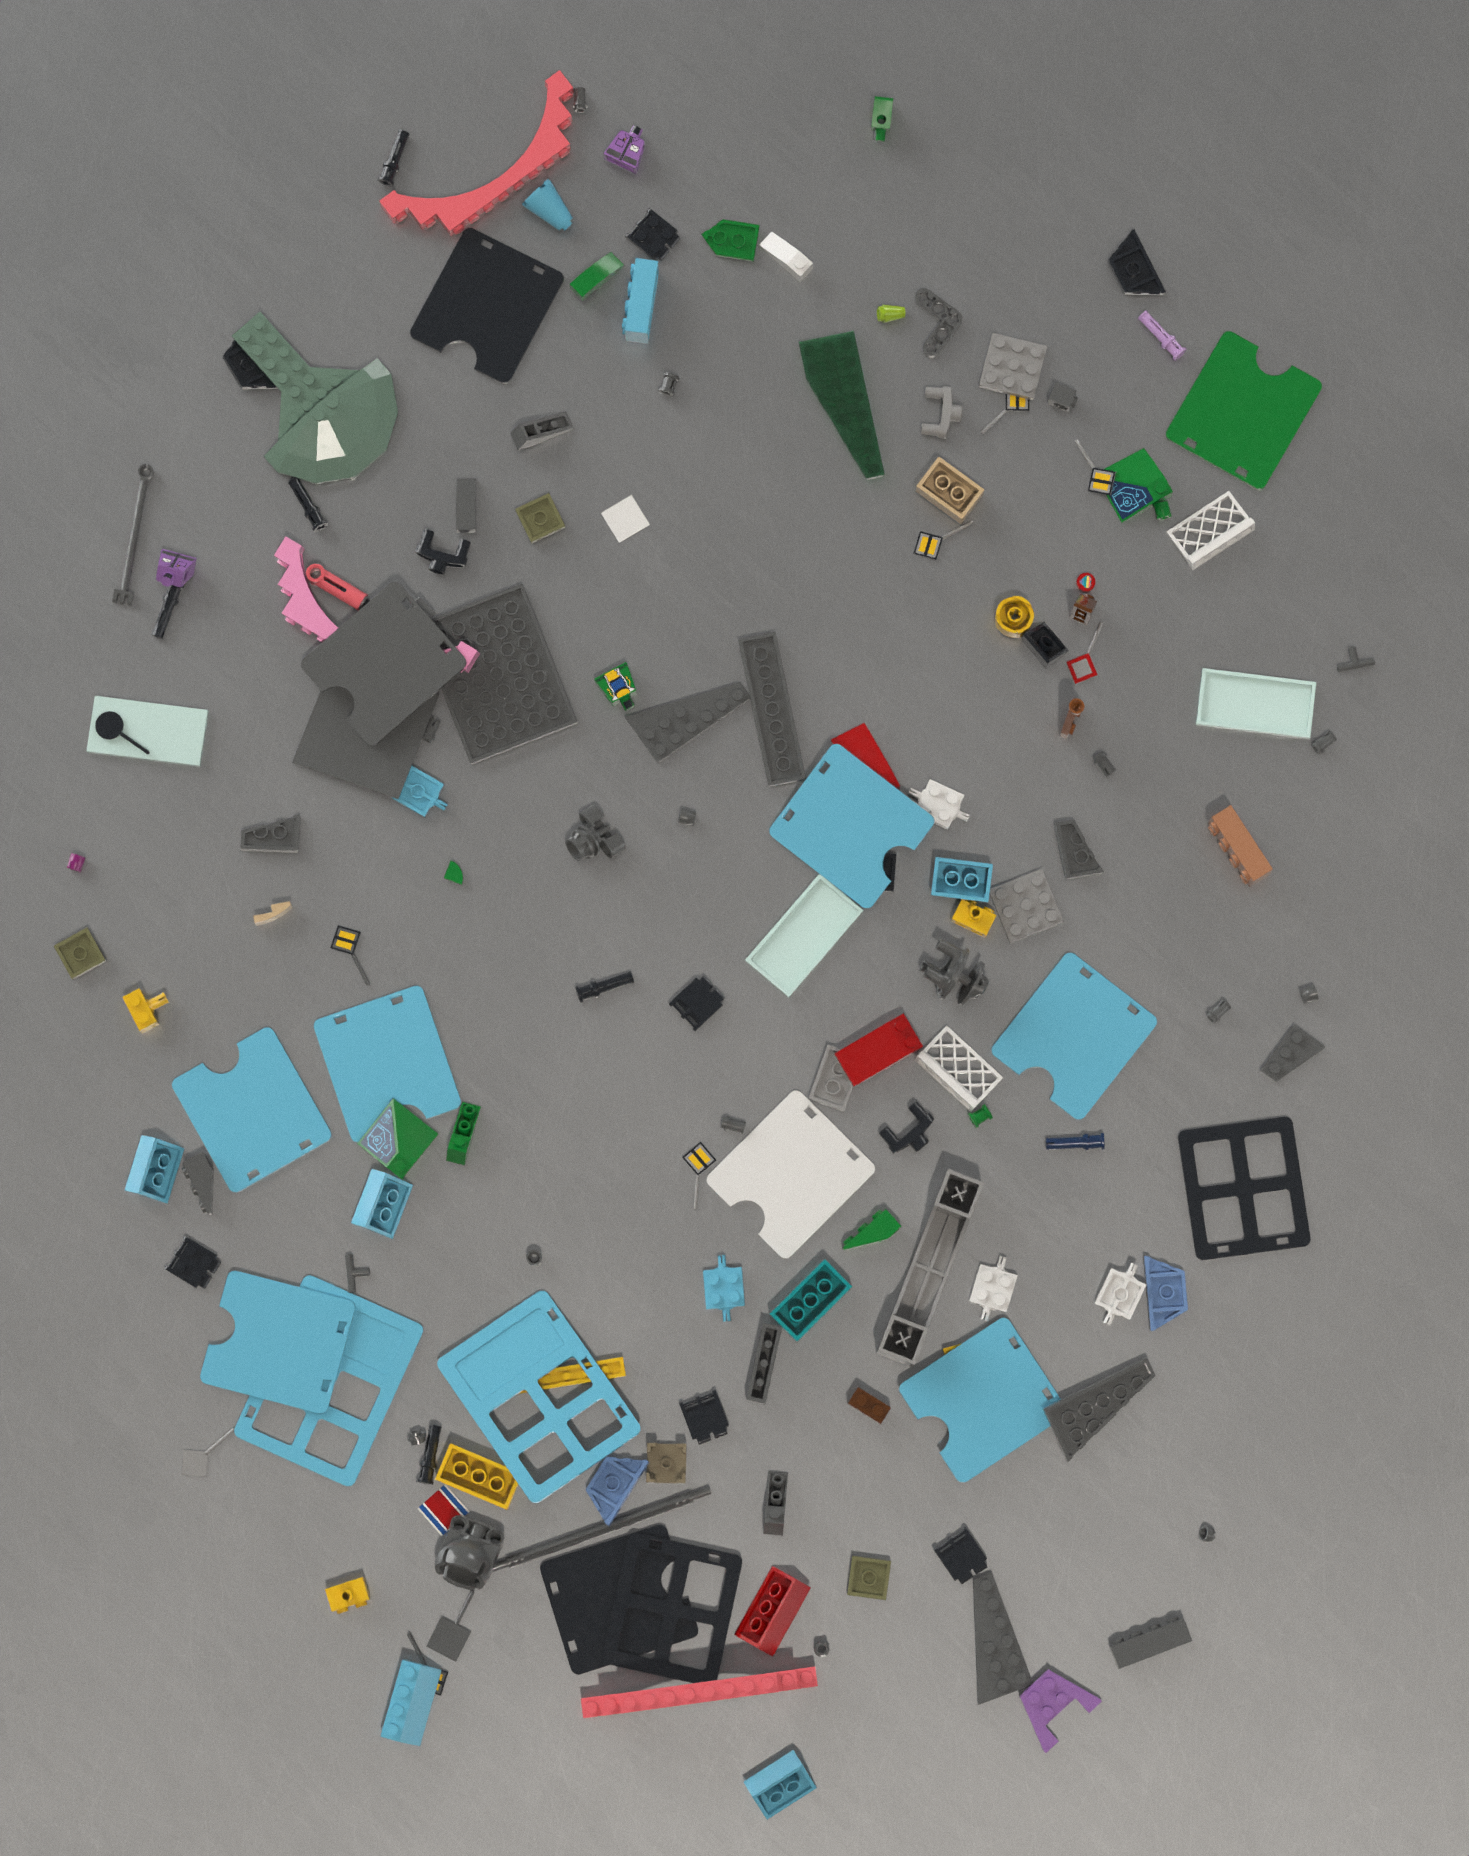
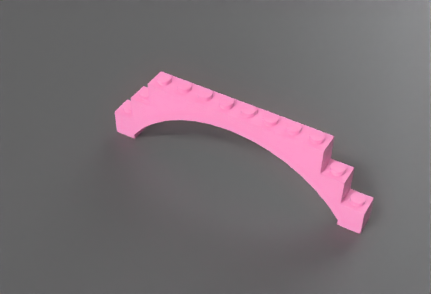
(306, 611)

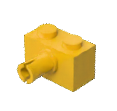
(974, 917)
(143, 1009)
(347, 1595)

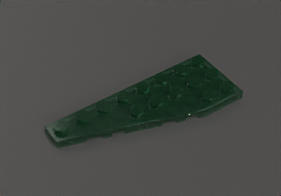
(838, 382)

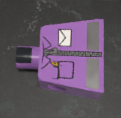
(626, 149)
(175, 568)

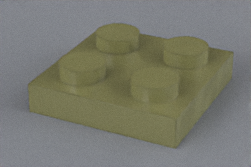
(540, 518)
(79, 953)
(869, 1578)

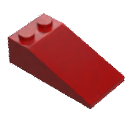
(863, 746)
(879, 1050)

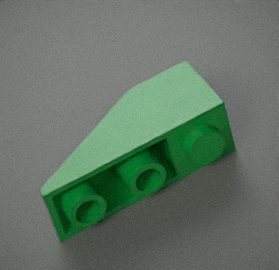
(463, 1133)
(877, 1231)

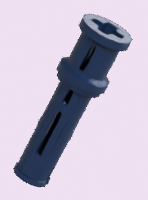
(1086, 1142)

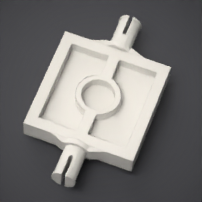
(941, 803)
(993, 1288)
(1120, 1294)

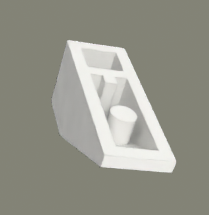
(787, 256)

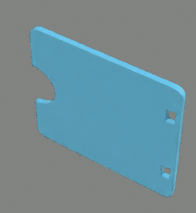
(849, 824)
(1075, 1033)
(386, 1055)
(253, 1112)
(280, 1342)
(985, 1398)

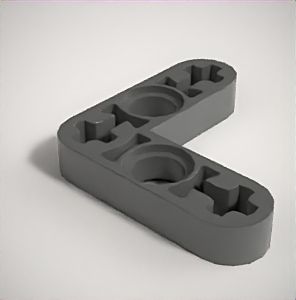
(945, 323)

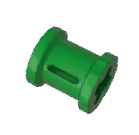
(980, 1116)

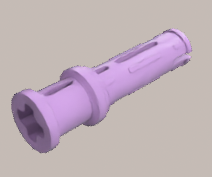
(1168, 341)

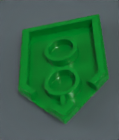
(733, 239)

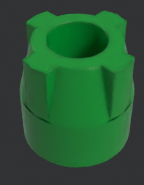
(1162, 510)

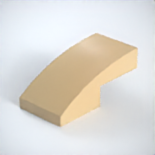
(278, 911)

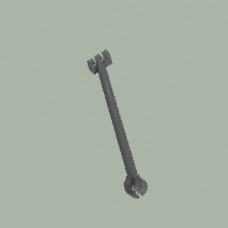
(133, 538)

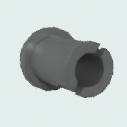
(579, 100)
(431, 730)
(1323, 742)
(1104, 764)
(1215, 1014)
(733, 1125)

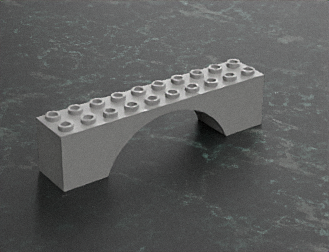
(930, 1268)

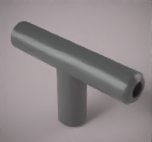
(1355, 662)
(352, 1273)

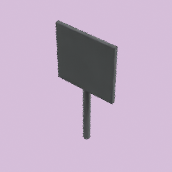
(449, 1636)

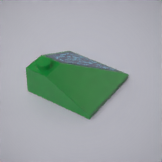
(1137, 485)
(397, 1138)

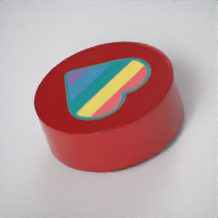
(1085, 582)

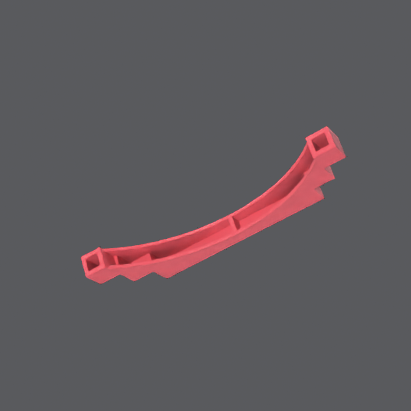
(462, 209)
(699, 1692)

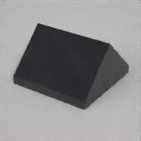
(1044, 644)

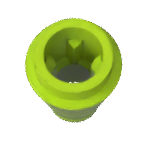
(890, 313)

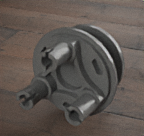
(951, 972)

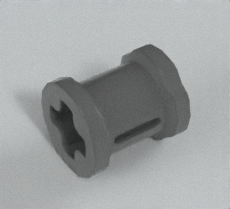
(669, 384)

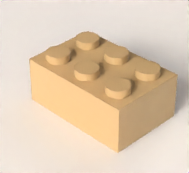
(949, 490)

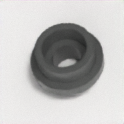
(416, 1437)

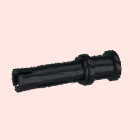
(388, 165)
(311, 511)
(169, 601)
(626, 978)
(428, 1463)

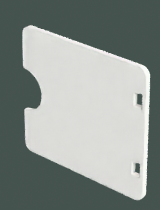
(793, 1172)

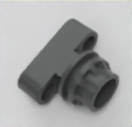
(592, 836)

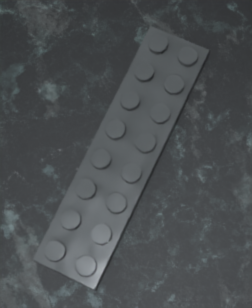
(772, 709)

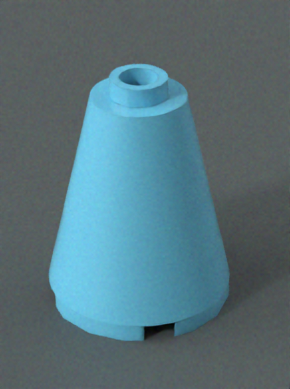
(549, 206)

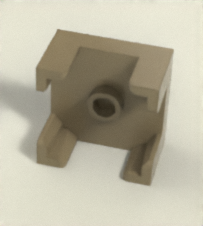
(666, 1463)

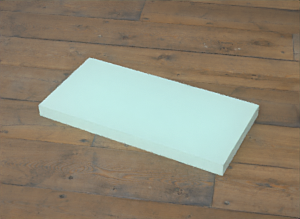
(1256, 703)
(166, 731)
(804, 935)

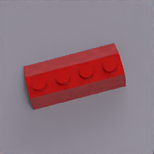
(772, 1611)

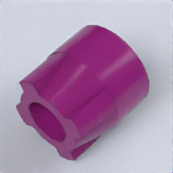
(76, 862)

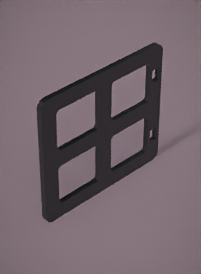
(1244, 1187)
(671, 1610)

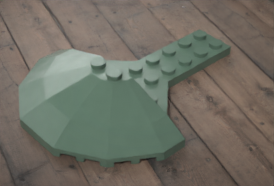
(329, 417)

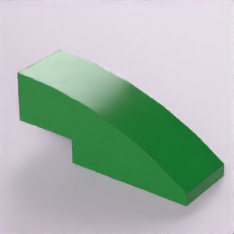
(596, 276)

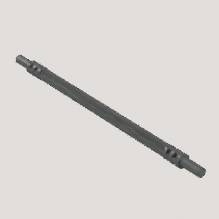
(601, 1529)

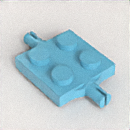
(421, 792)
(724, 1288)

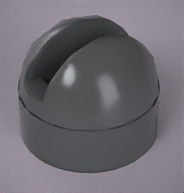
(1207, 1534)

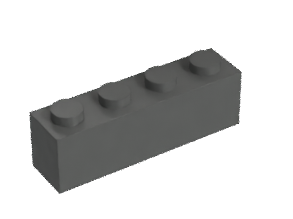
(764, 1363)
(1150, 1643)

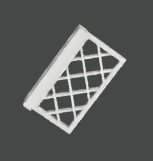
(1216, 545)
(945, 1078)

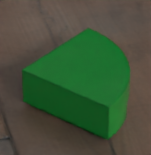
(454, 873)

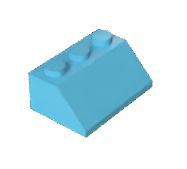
(961, 879)
(154, 1169)
(382, 1203)
(780, 1784)

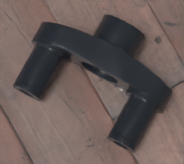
(439, 560)
(915, 1136)

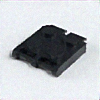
(654, 236)
(698, 1002)
(193, 1263)
(705, 1418)
(961, 1556)

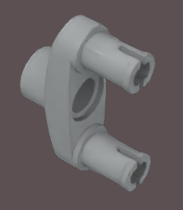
(950, 412)

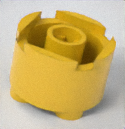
(1005, 611)

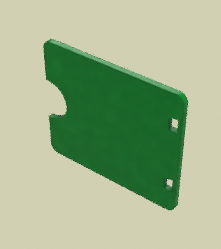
(1242, 413)

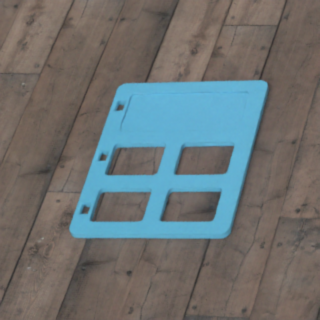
(375, 1351)
(512, 1358)

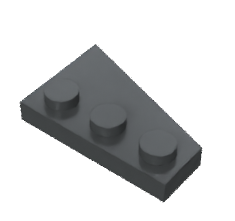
(274, 837)
(1074, 852)
(1292, 1052)

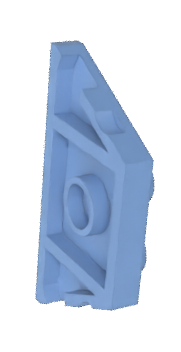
(1164, 1292)
(614, 1484)

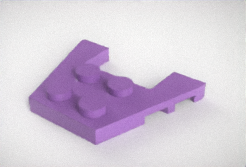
(1047, 1699)

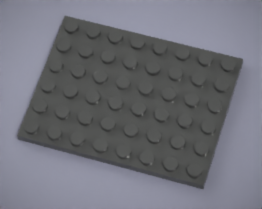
(512, 686)

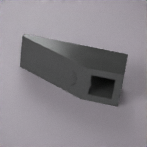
(202, 1177)
(775, 1503)

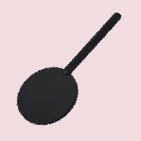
(110, 726)

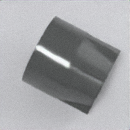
(687, 817)
(1309, 994)
(530, 1254)
(816, 1649)

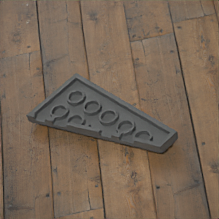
(677, 723)
(1091, 1408)
(998, 1654)

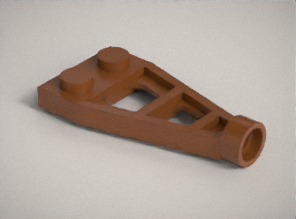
(1075, 707)

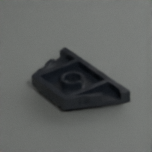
(1134, 268)
(245, 369)

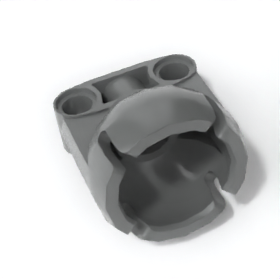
(468, 1553)

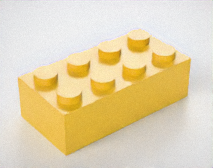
(477, 1476)

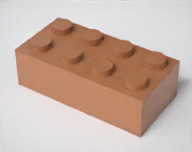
(1239, 846)

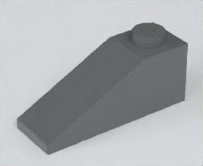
(540, 430)

